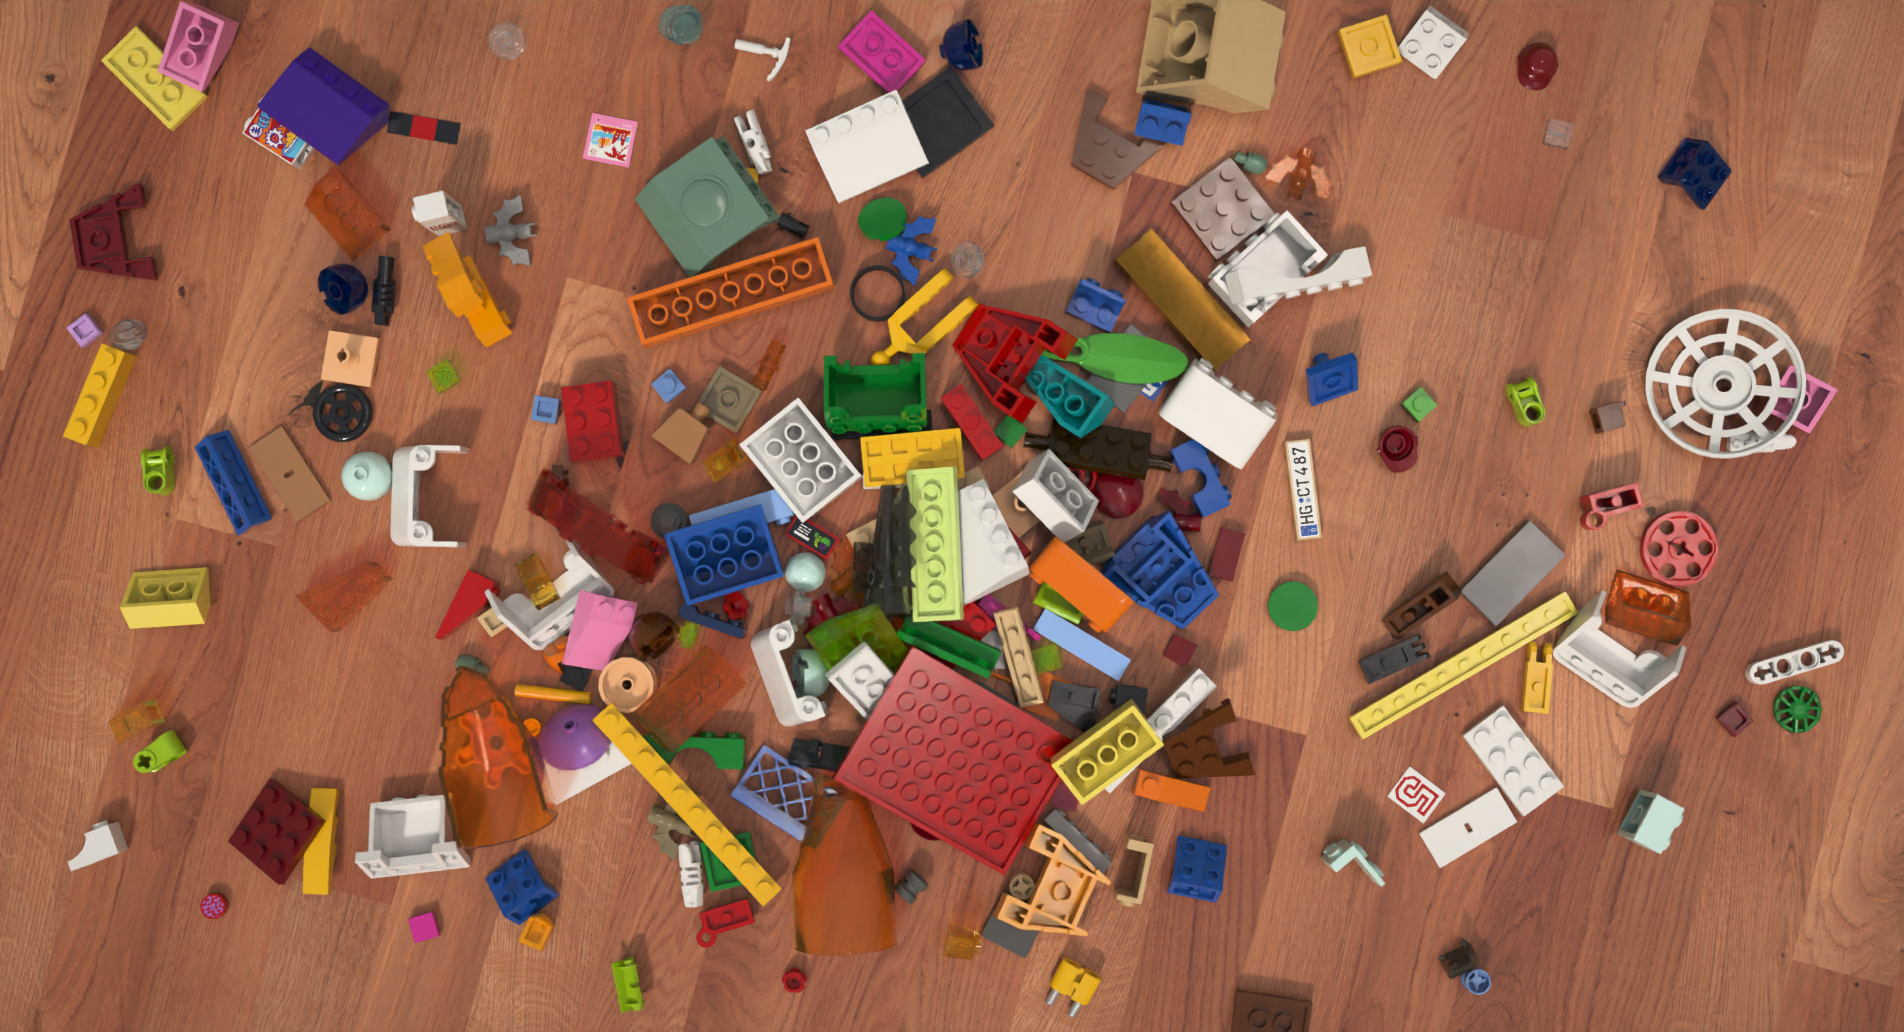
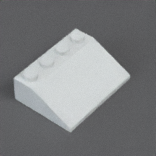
(867, 146)
(800, 460)
(987, 546)

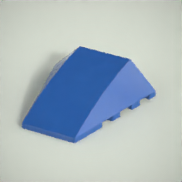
(1161, 571)

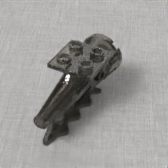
(885, 565)

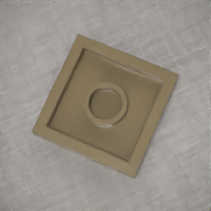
(729, 399)

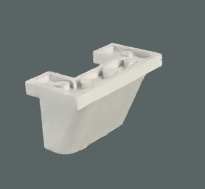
(410, 838)

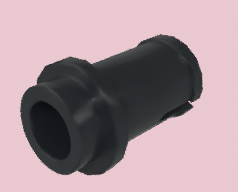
(792, 225)

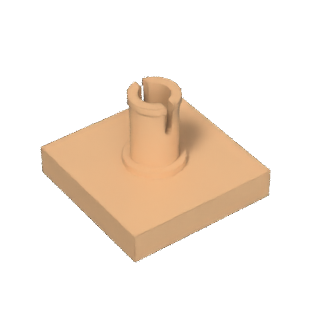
(350, 359)
(1014, 511)

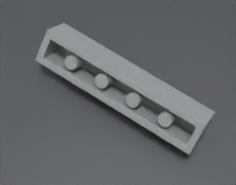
(1078, 839)

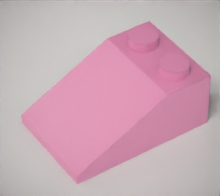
(196, 45)
(598, 629)

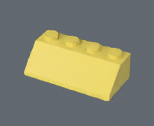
(1106, 751)

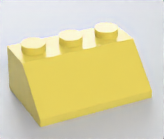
(167, 598)

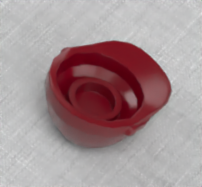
(1537, 66)
(1398, 448)

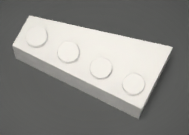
(569, 783)

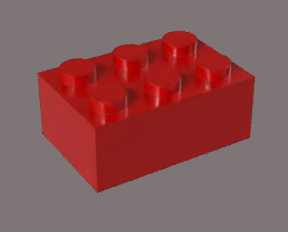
(593, 422)

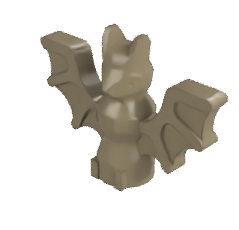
(667, 820)

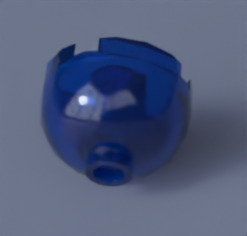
(961, 46)
(343, 287)

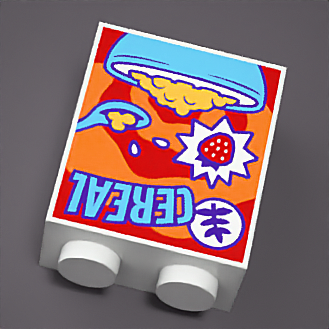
(277, 139)

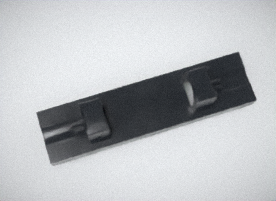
(806, 754)

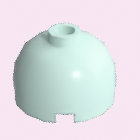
(367, 476)
(809, 673)

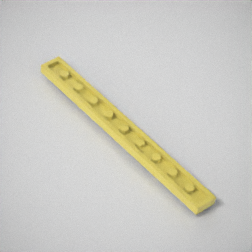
(1463, 665)

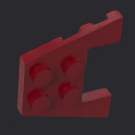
(101, 238)

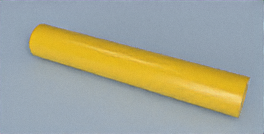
(553, 694)

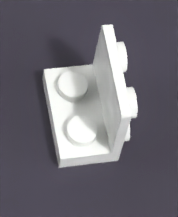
(1432, 42)

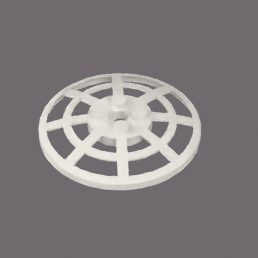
(1736, 372)

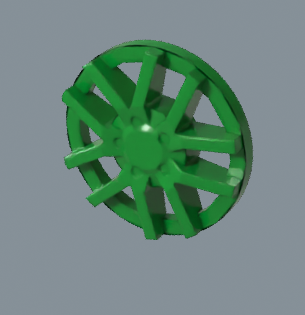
(1797, 709)

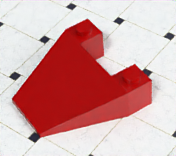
(1002, 351)

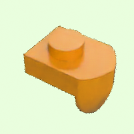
(537, 931)

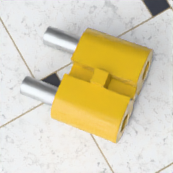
(1074, 981)

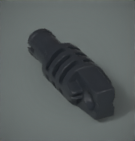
(383, 292)

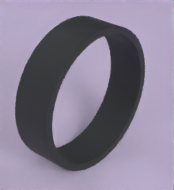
(869, 269)

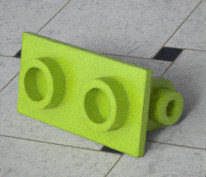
(627, 985)

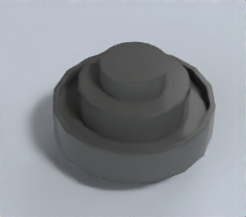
(668, 518)

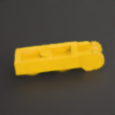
(1537, 680)

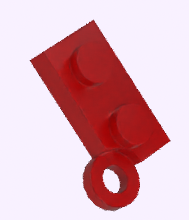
(724, 919)

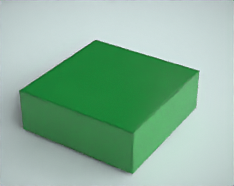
(1010, 431)

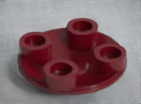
(1118, 495)

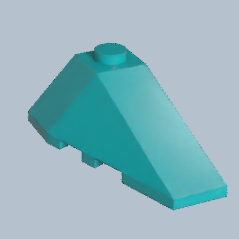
(1069, 398)

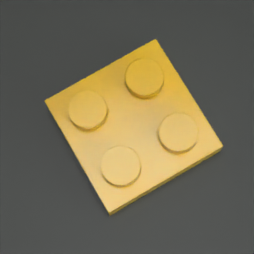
(1369, 46)

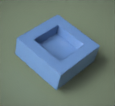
(668, 386)
(545, 409)

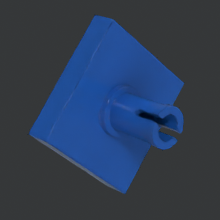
(1331, 378)

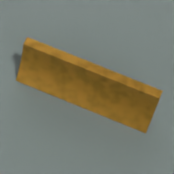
(1181, 300)

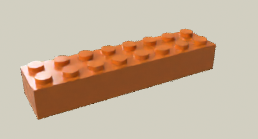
(730, 293)

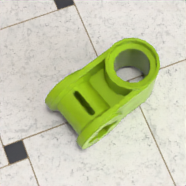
(1524, 400)
(158, 465)
(162, 752)

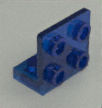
(1696, 170)

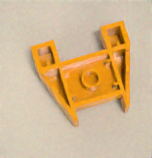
(466, 290)
(1060, 889)

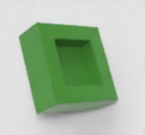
(1418, 404)

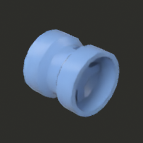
(1478, 983)

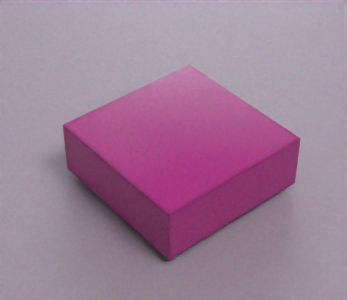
(424, 926)

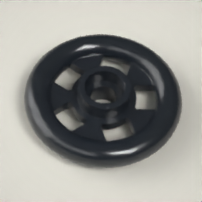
(344, 433)

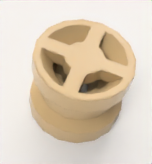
(1022, 890)

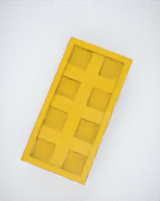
(889, 456)

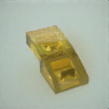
(537, 581)

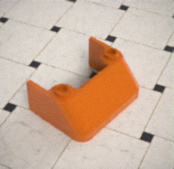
(1080, 585)

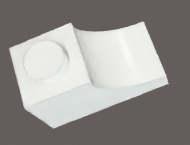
(100, 843)

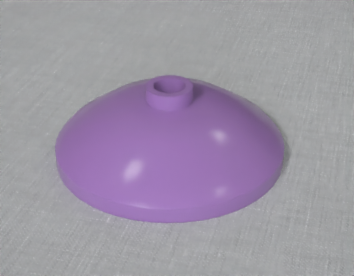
(575, 746)

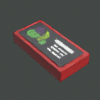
(812, 537)

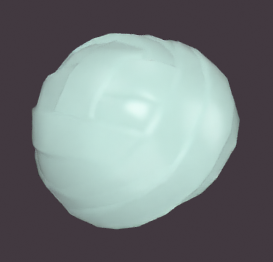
(805, 571)

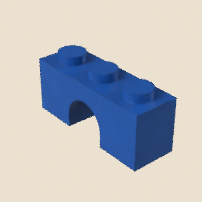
(1212, 495)

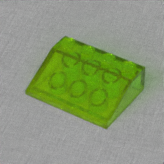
(844, 633)

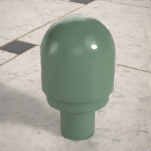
(1252, 162)
(472, 663)

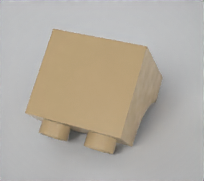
(1212, 53)

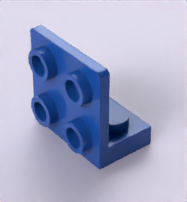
(1096, 304)
(1198, 869)
(520, 888)

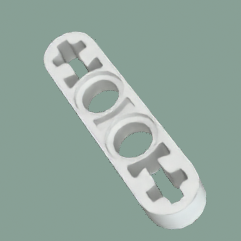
(1794, 662)

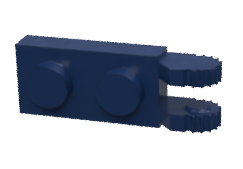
(711, 620)

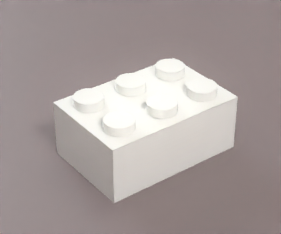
(1055, 496)

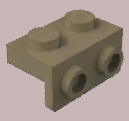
(1092, 544)

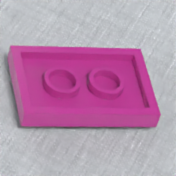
(881, 53)

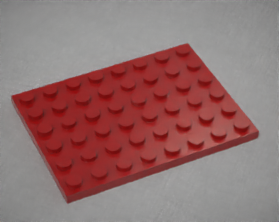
(955, 760)

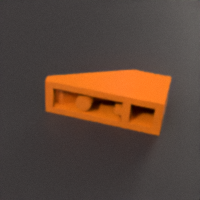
(1170, 790)

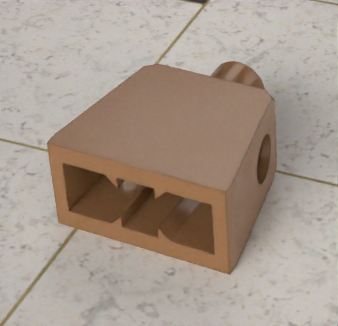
(685, 432)

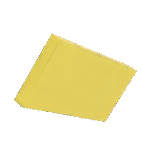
(136, 65)

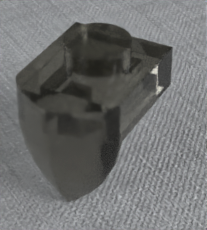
(1459, 960)

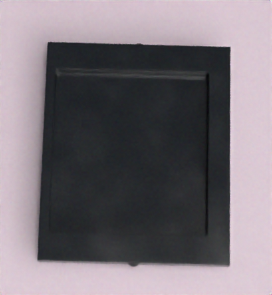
(945, 119)

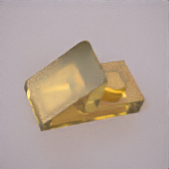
(725, 460)

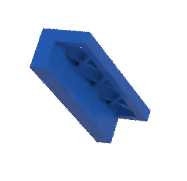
(234, 481)

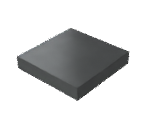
(1008, 936)

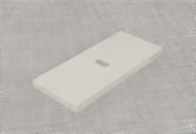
(1484, 815)

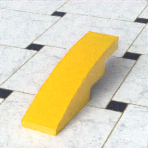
(321, 853)

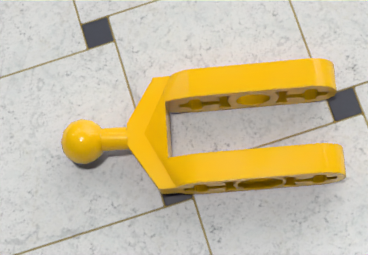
(902, 341)

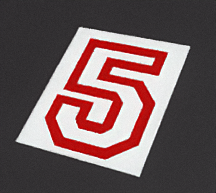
(1416, 794)

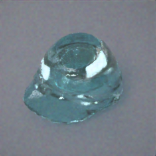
(681, 24)

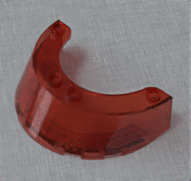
(596, 529)

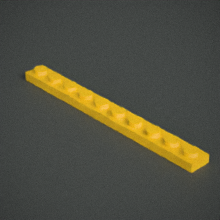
(687, 804)

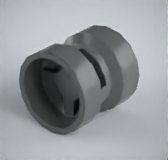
(909, 888)

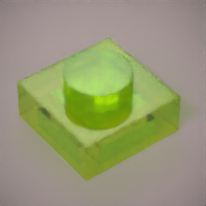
(443, 376)
(688, 635)
(1046, 658)

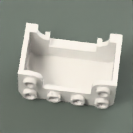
(1281, 249)
(1218, 414)

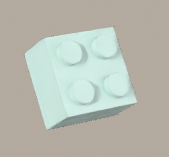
(1651, 821)

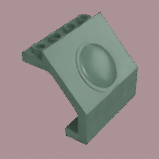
(705, 205)

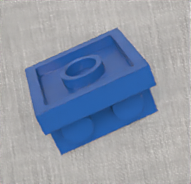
(1162, 121)

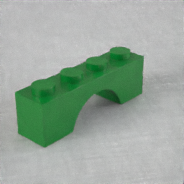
(727, 751)

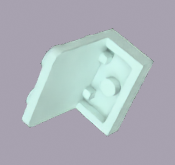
(1339, 854)

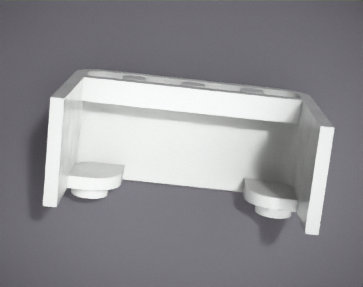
(406, 469)
(546, 625)
(1610, 665)

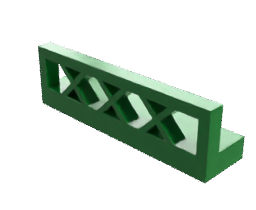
(951, 645)

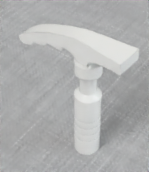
(761, 49)

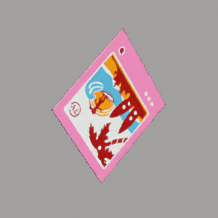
(610, 140)

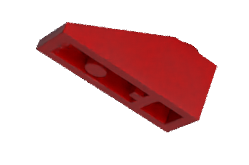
(467, 602)

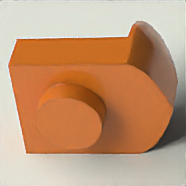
(555, 652)

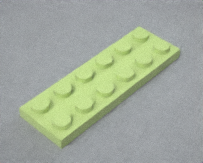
(936, 546)

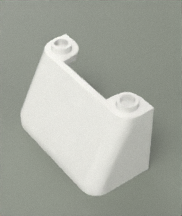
(766, 650)

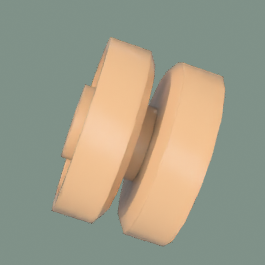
(613, 687)

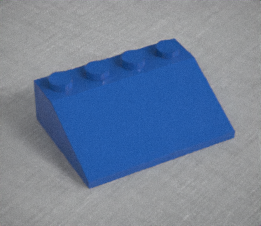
(724, 555)

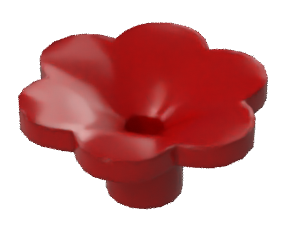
(735, 605)

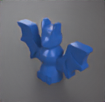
(906, 246)

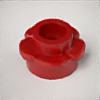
(794, 987)

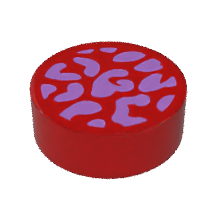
(214, 905)

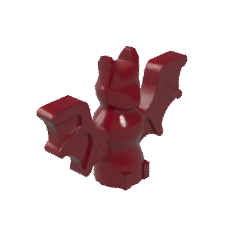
(1185, 521)
(827, 610)

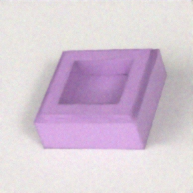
(85, 330)

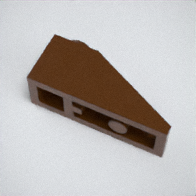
(1423, 605)

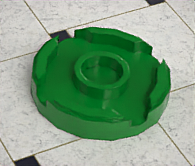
(882, 219)
(1292, 606)

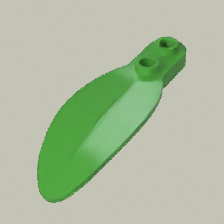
(1126, 358)

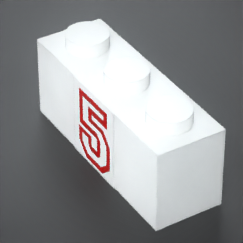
(439, 213)

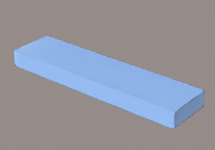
(1081, 644)

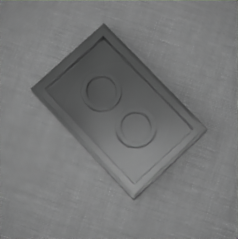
(1120, 393)

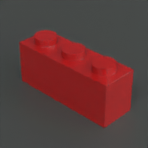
(971, 422)

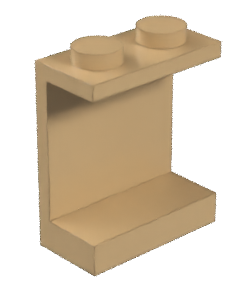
(1145, 846)

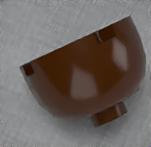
(652, 634)

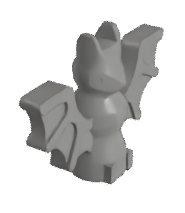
(505, 232)

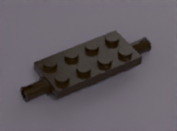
(1102, 450)

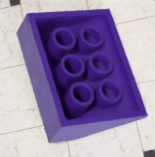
(325, 106)

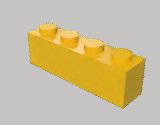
(100, 396)

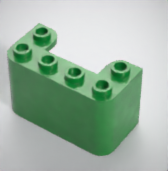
(875, 396)

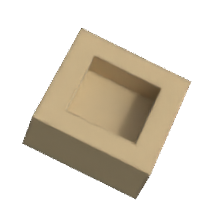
(490, 621)

